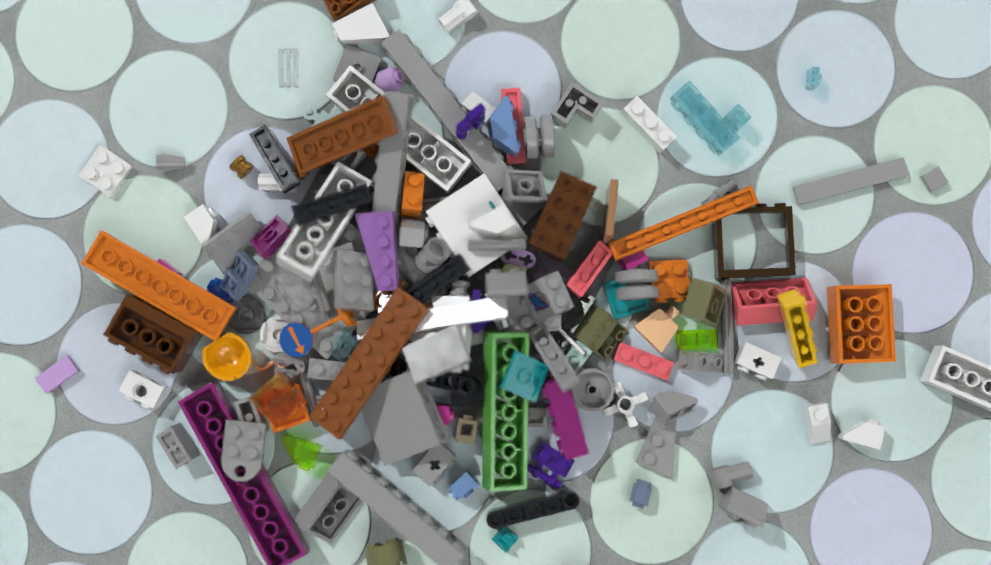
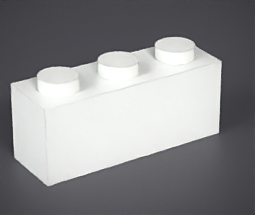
(648, 124)

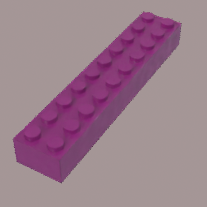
(254, 499)

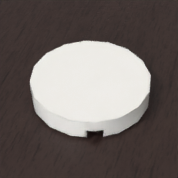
(271, 332)

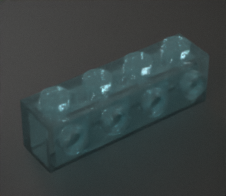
(704, 118)

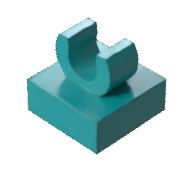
(505, 538)

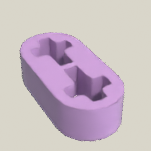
(520, 253)

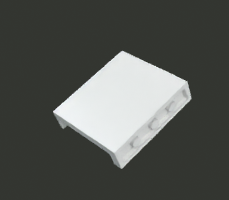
(455, 213)

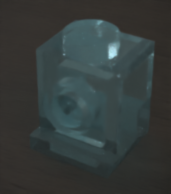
(737, 117)
(344, 345)

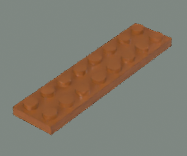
(369, 363)

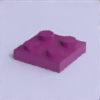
(271, 237)

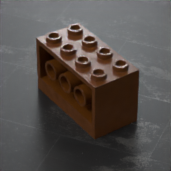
(562, 216)
(149, 332)

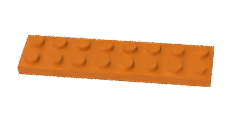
(158, 285)

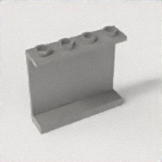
(403, 419)

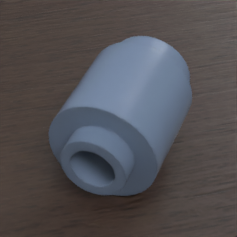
(640, 493)

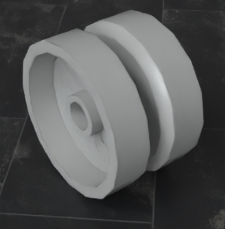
(537, 137)
(636, 281)
(604, 390)

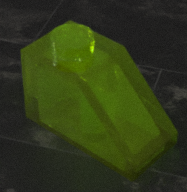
(696, 339)
(302, 451)

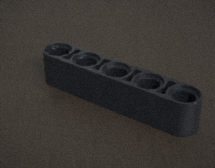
(442, 380)
(522, 507)

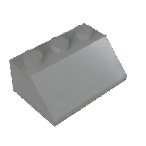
(327, 509)

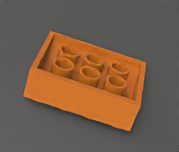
(861, 324)

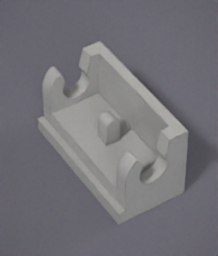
(177, 445)

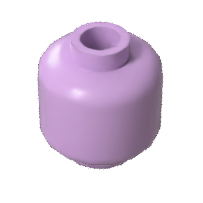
(390, 79)

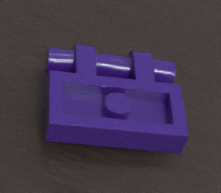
(473, 120)
(552, 459)

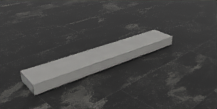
(850, 181)

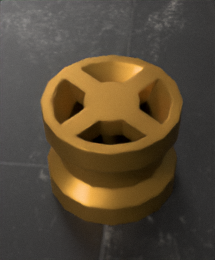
(241, 167)

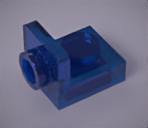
(213, 287)

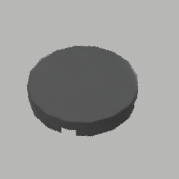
(248, 315)

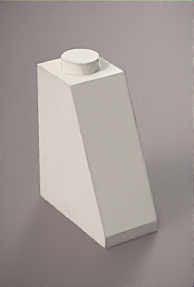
(360, 27)

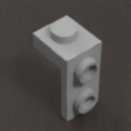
(700, 361)

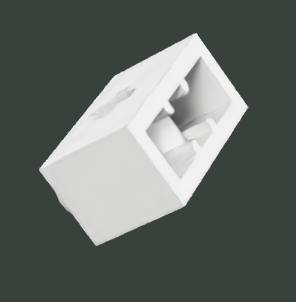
(768, 361)

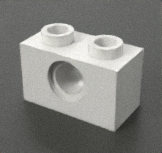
(133, 383)

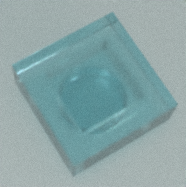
(813, 78)

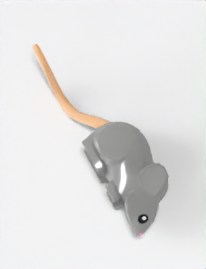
(285, 364)

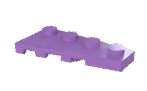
(380, 243)

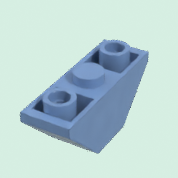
(503, 127)

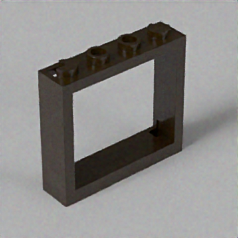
(719, 270)

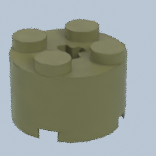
(387, 554)

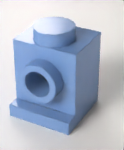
(463, 486)

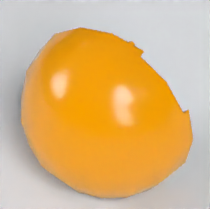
(227, 357)

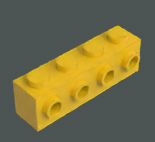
(797, 328)

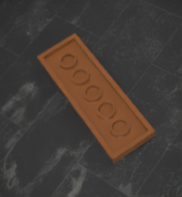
(342, 134)

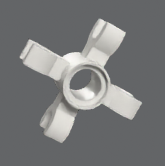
(641, 397)

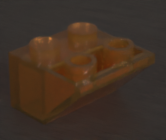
(278, 399)

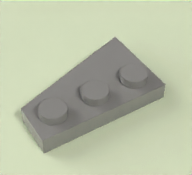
(233, 238)
(658, 448)

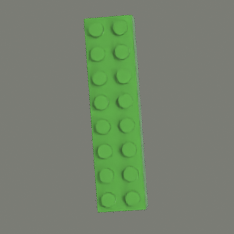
(503, 416)

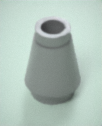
(169, 162)

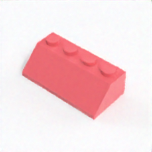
(758, 302)

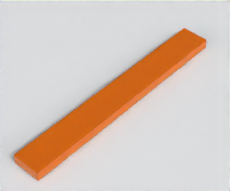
(683, 223)

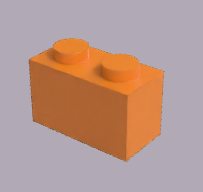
(412, 194)

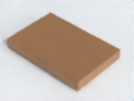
(610, 210)

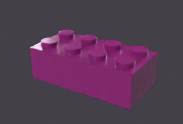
(566, 420)

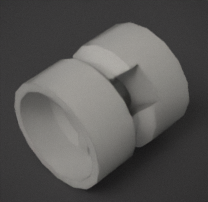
(432, 255)

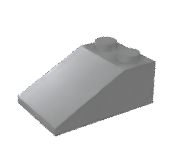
(506, 284)

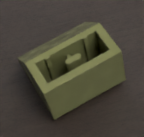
(600, 332)

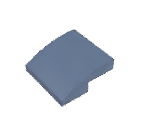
(239, 279)

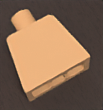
(658, 327)

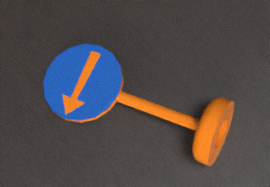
(297, 338)

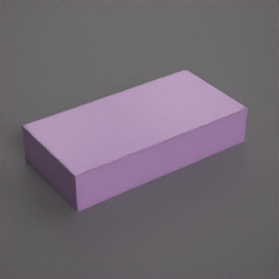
(57, 374)

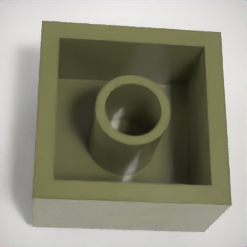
(704, 302)

